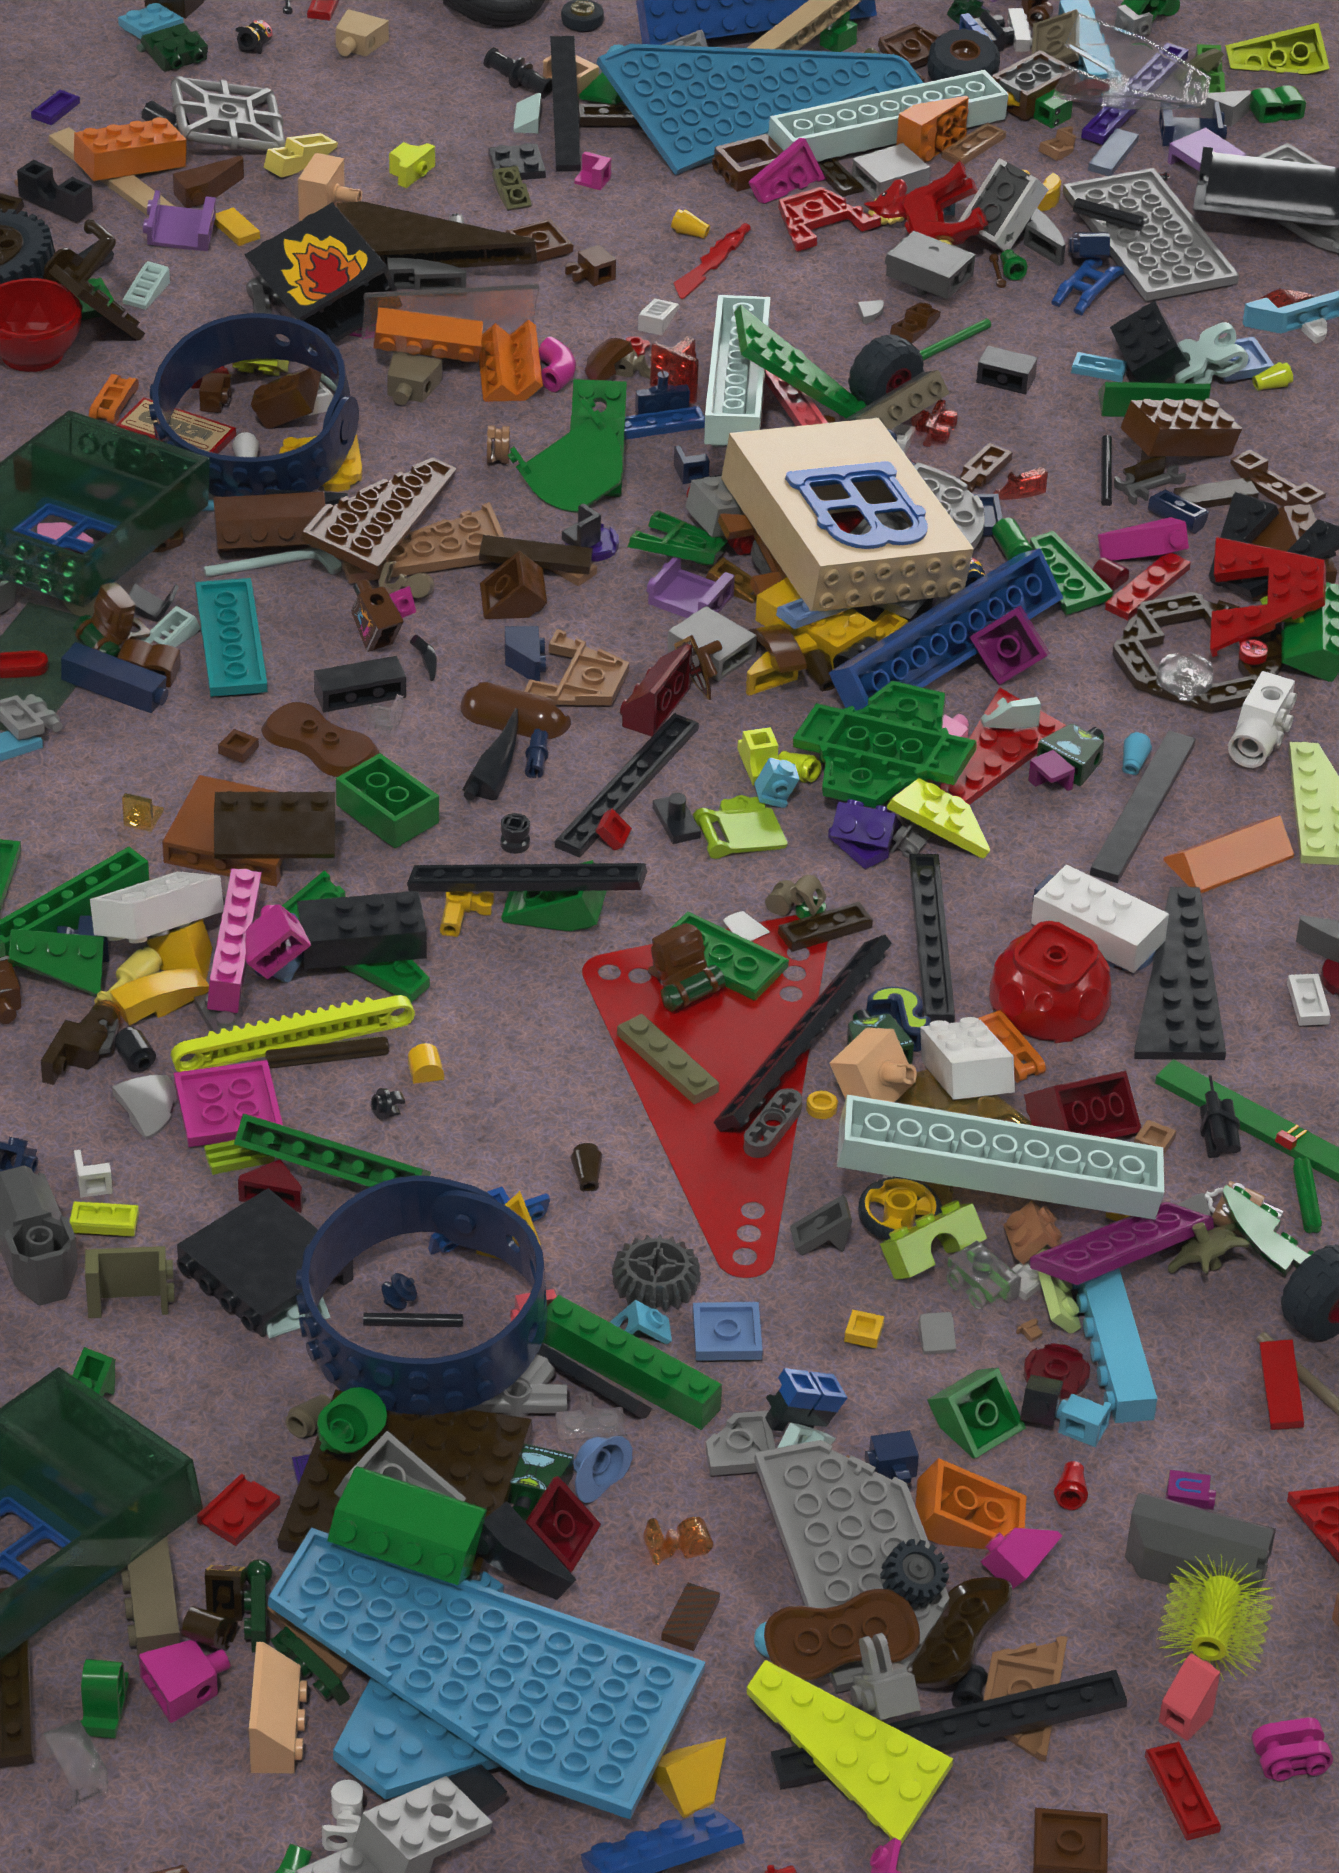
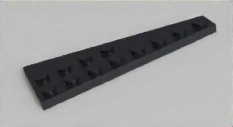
(1181, 1000)

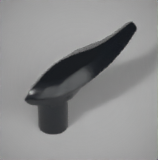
(428, 655)

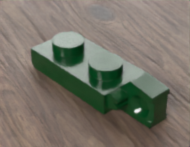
(326, 1683)

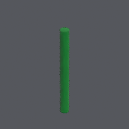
(955, 338)

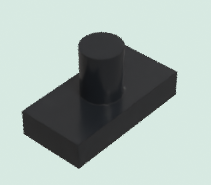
(676, 818)

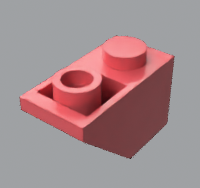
(1190, 1697)

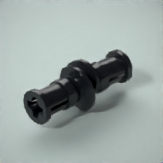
(518, 72)

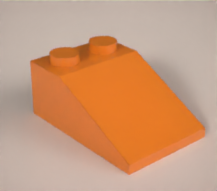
(965, 1507)

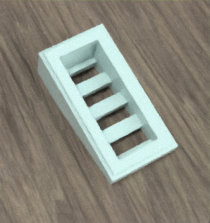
(149, 283)
(180, 622)

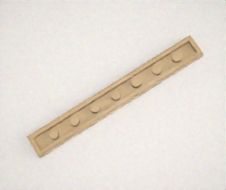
(127, 186)

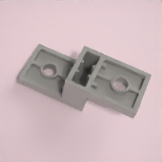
(406, 1834)

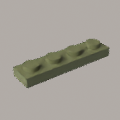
(668, 1059)

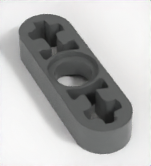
(772, 1134)

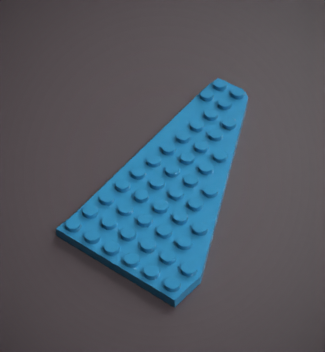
(721, 95)

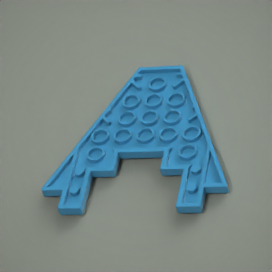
(399, 1746)

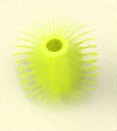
(1216, 1617)

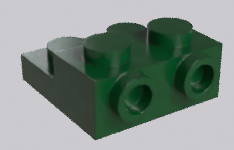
(175, 47)

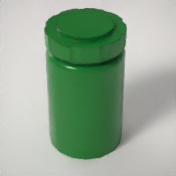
(1010, 538)

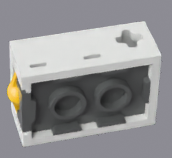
(1008, 201)

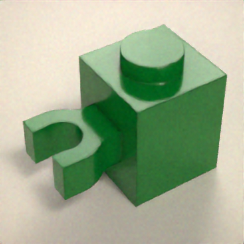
(839, 34)

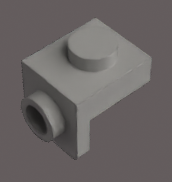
(1132, 22)

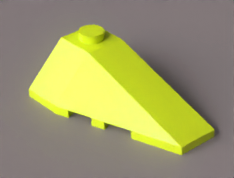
(1292, 50)

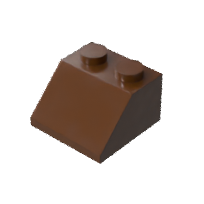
(514, 589)

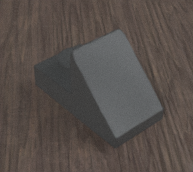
(826, 1223)

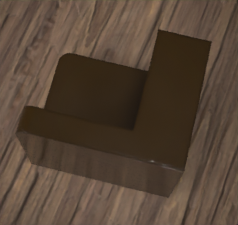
(1147, 467)

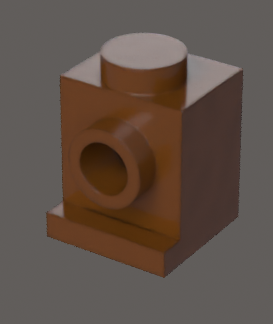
(214, 392)

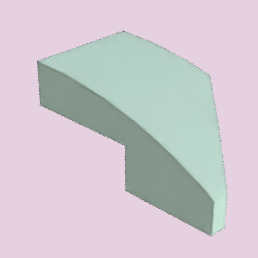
(800, 1434)

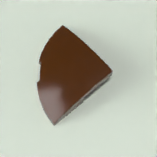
(603, 357)

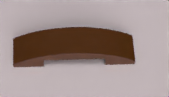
(1272, 485)
(782, 646)

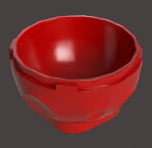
(1052, 983)

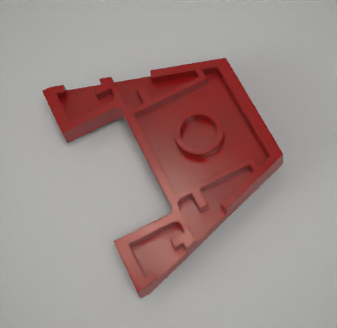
(816, 209)

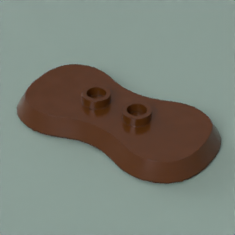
(306, 730)
(818, 1640)

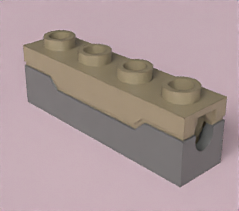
(905, 400)

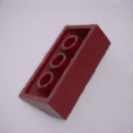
(1087, 1106)

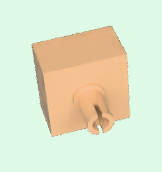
(323, 184)
(874, 1066)

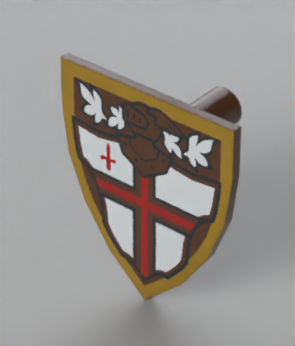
(702, 665)

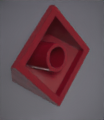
(563, 1523)

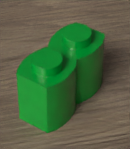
(1277, 104)

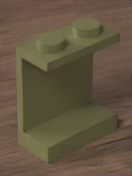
(127, 1274)

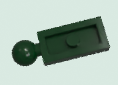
(258, 1576)

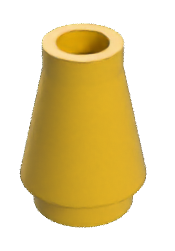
(688, 224)

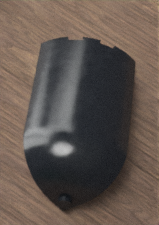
(1268, 189)

